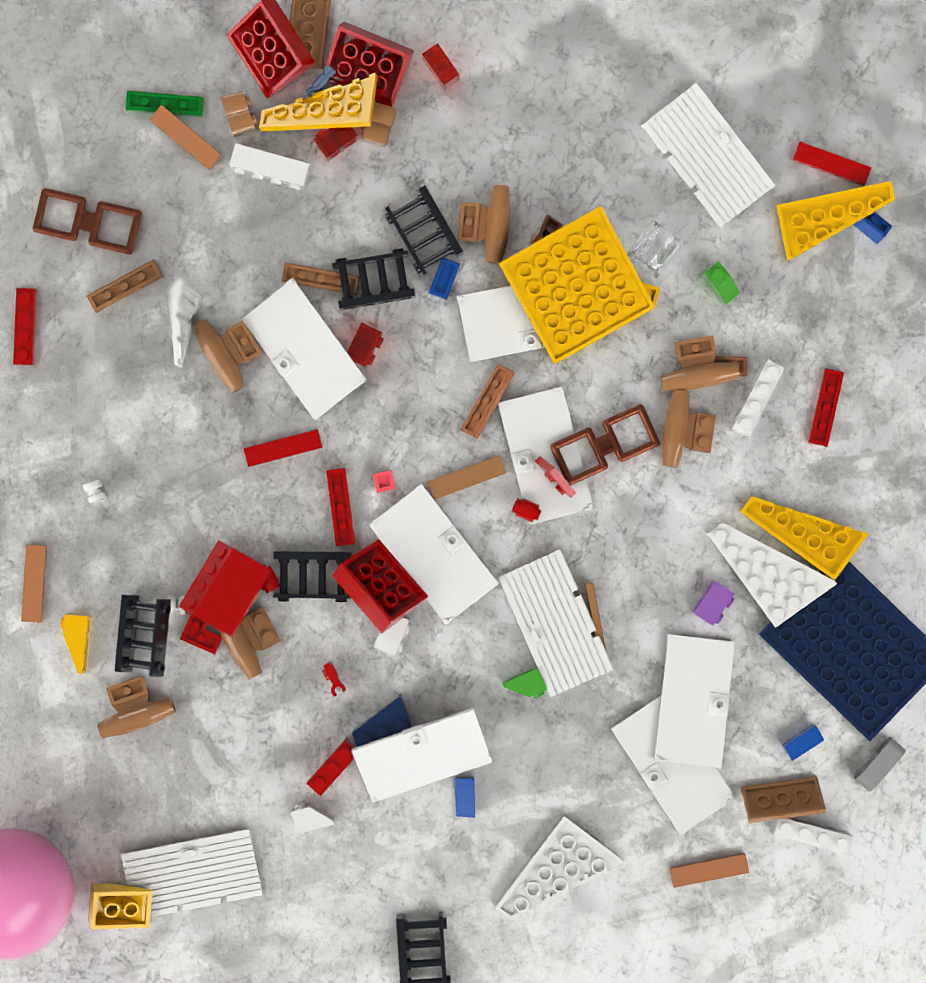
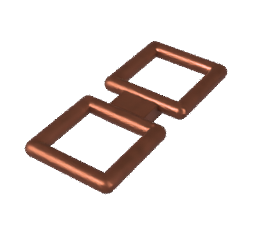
(87, 221)
(605, 444)

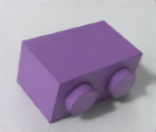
(713, 603)

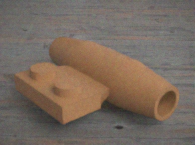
(488, 223)
(226, 352)
(698, 367)
(685, 430)
(253, 634)
(133, 709)

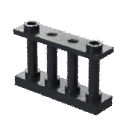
(432, 215)
(367, 298)
(303, 558)
(127, 633)
(405, 945)

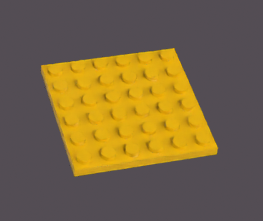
(577, 285)

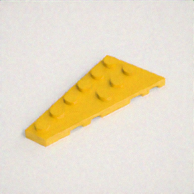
(329, 108)
(818, 218)
(813, 538)

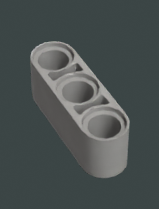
(879, 764)

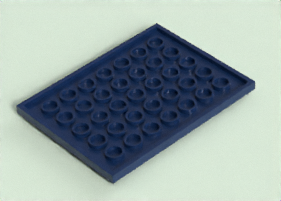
(854, 651)

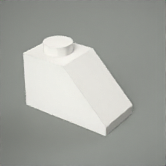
(310, 818)

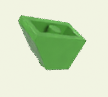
(721, 283)
(528, 683)

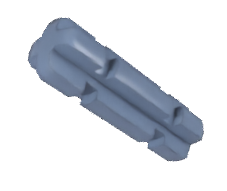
(321, 81)

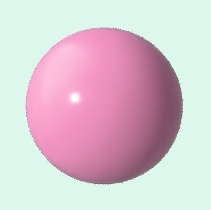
(33, 892)

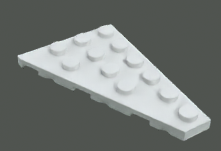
(183, 313)
(773, 579)
(561, 863)

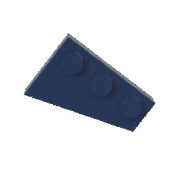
(386, 722)

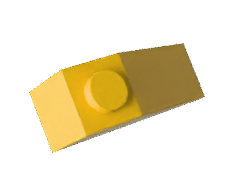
(76, 634)

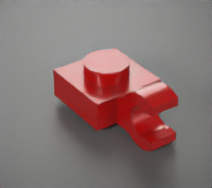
(331, 674)

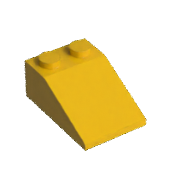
(119, 906)

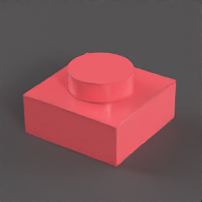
(384, 481)

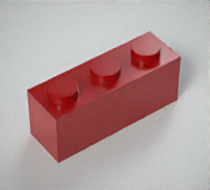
(332, 767)

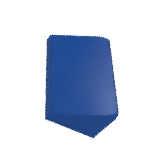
(873, 227)
(803, 742)
(465, 797)

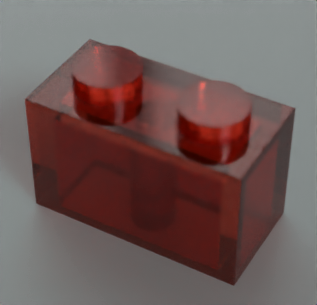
(440, 66)
(335, 141)
(365, 344)

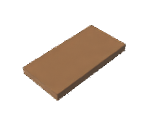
(311, 24)
(783, 799)

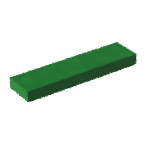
(176, 104)

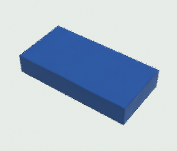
(444, 278)

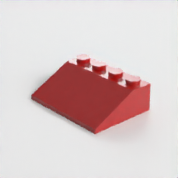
(270, 47)
(362, 53)
(379, 585)
(225, 588)

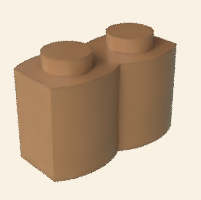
(238, 113)
(381, 125)

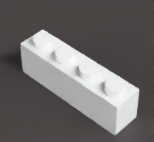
(269, 166)
(757, 398)
(813, 834)

